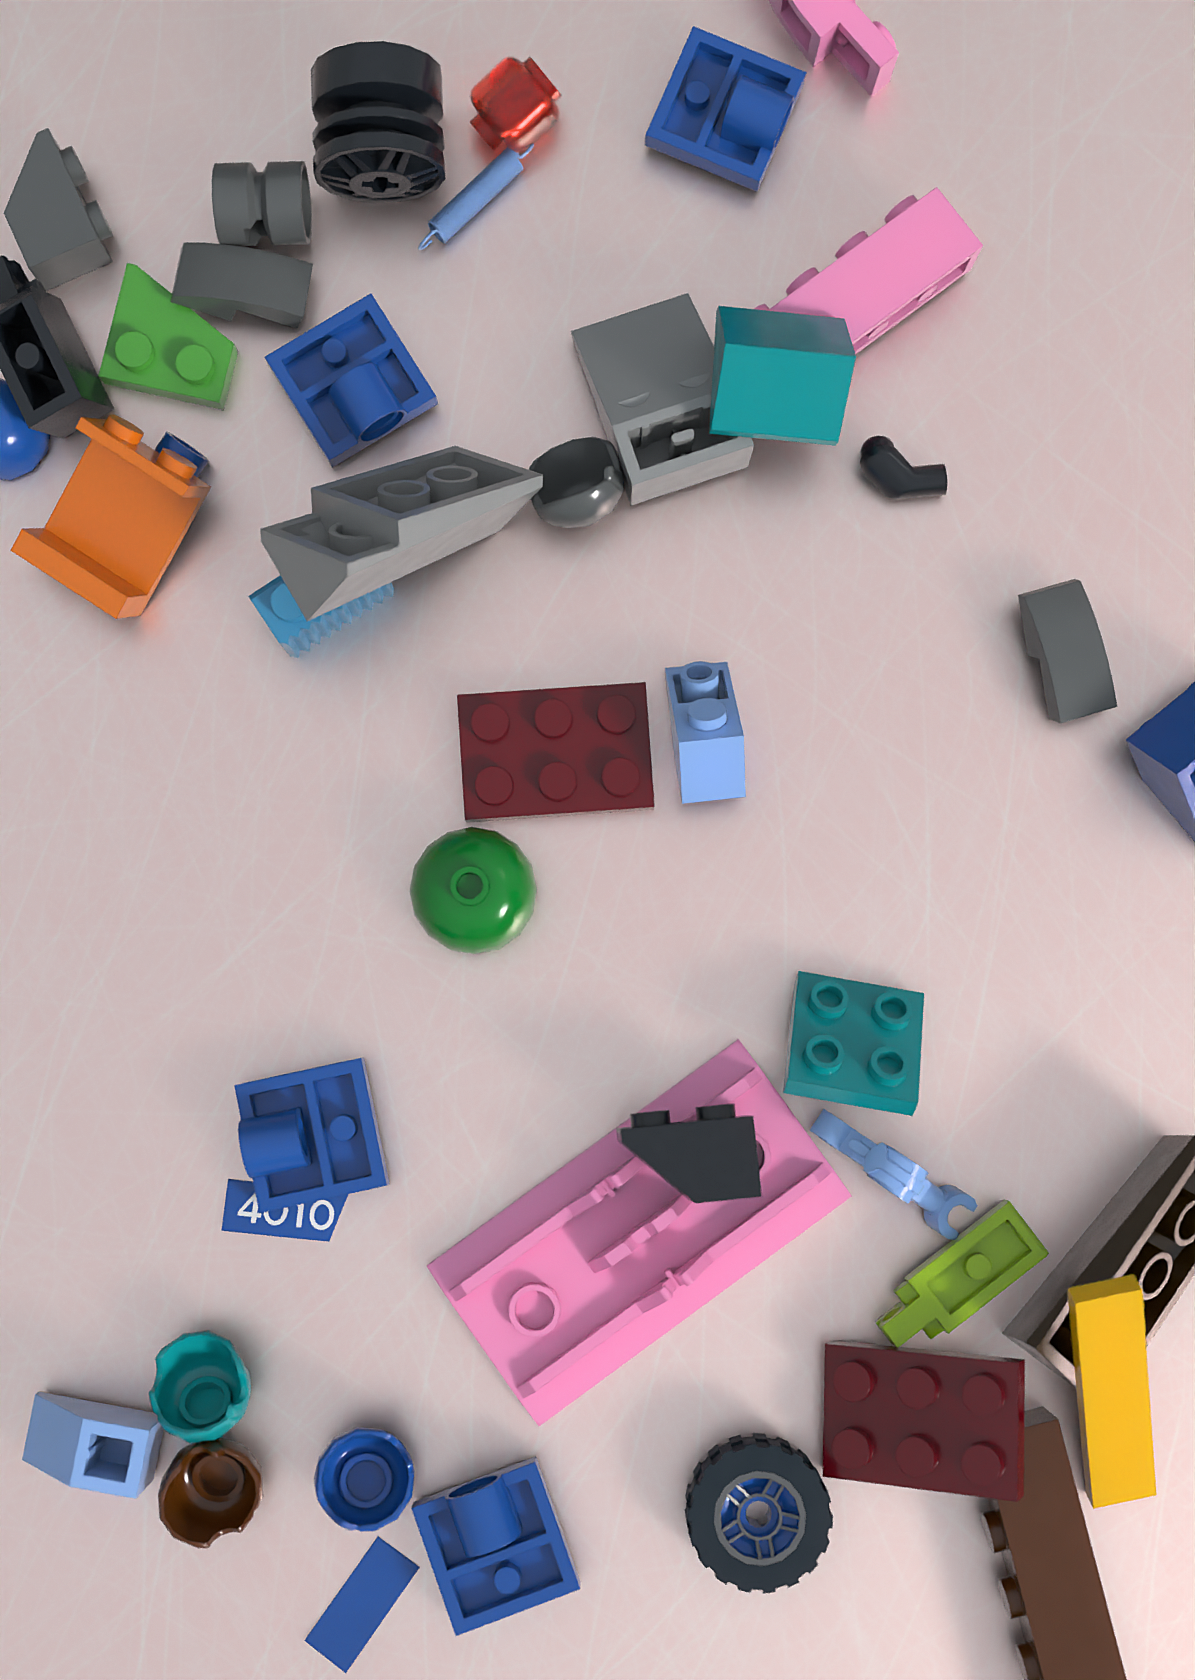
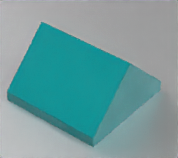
(780, 375)

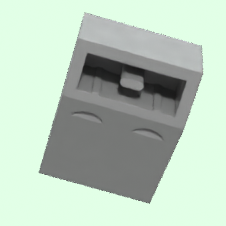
(654, 398)

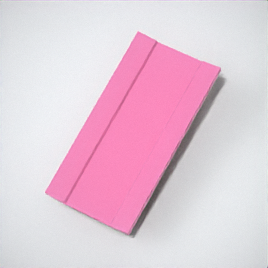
(619, 1257)

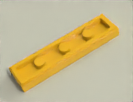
(1112, 1390)

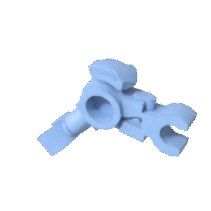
(895, 1173)

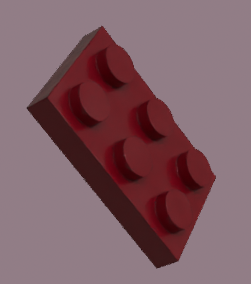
(555, 752)
(924, 1419)

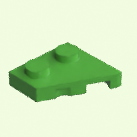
(165, 346)

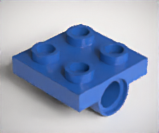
(725, 108)
(351, 380)
(310, 1135)
(496, 1546)

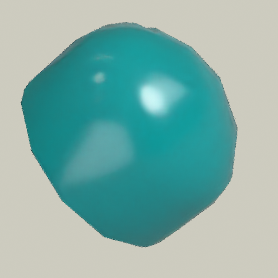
(200, 1387)

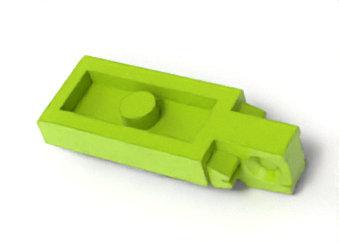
(963, 1275)

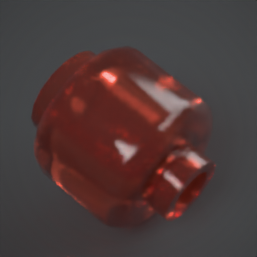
(514, 104)

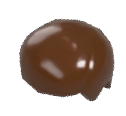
(210, 1491)

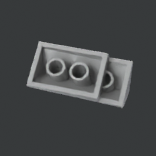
(393, 523)

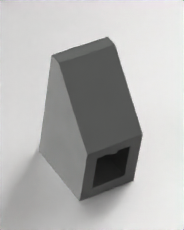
(51, 219)

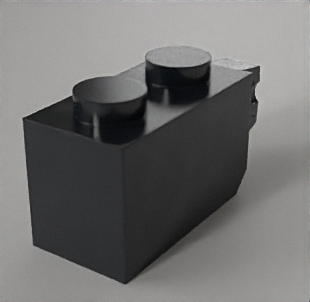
(45, 357)

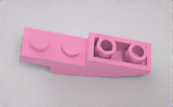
(845, 31)

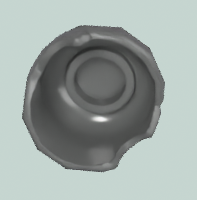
(578, 482)

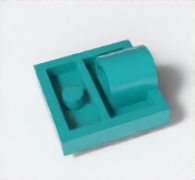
(854, 1043)

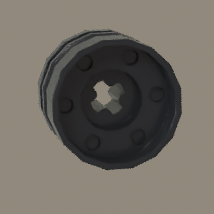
(377, 122)

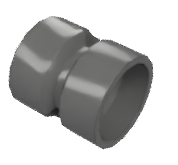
(262, 203)

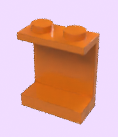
(116, 519)

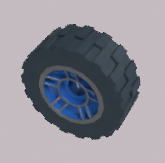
(739, 1546)

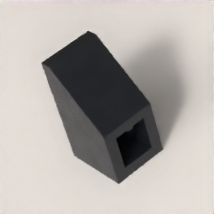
(699, 1157)

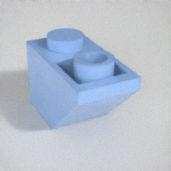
(706, 732)
(93, 1444)

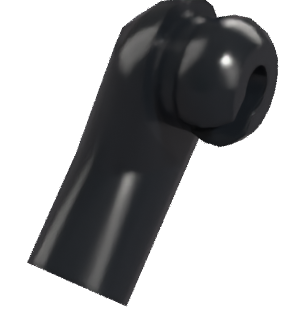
(896, 476)

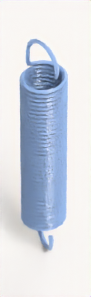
(475, 196)

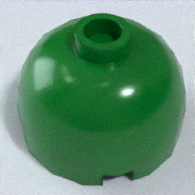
(473, 890)

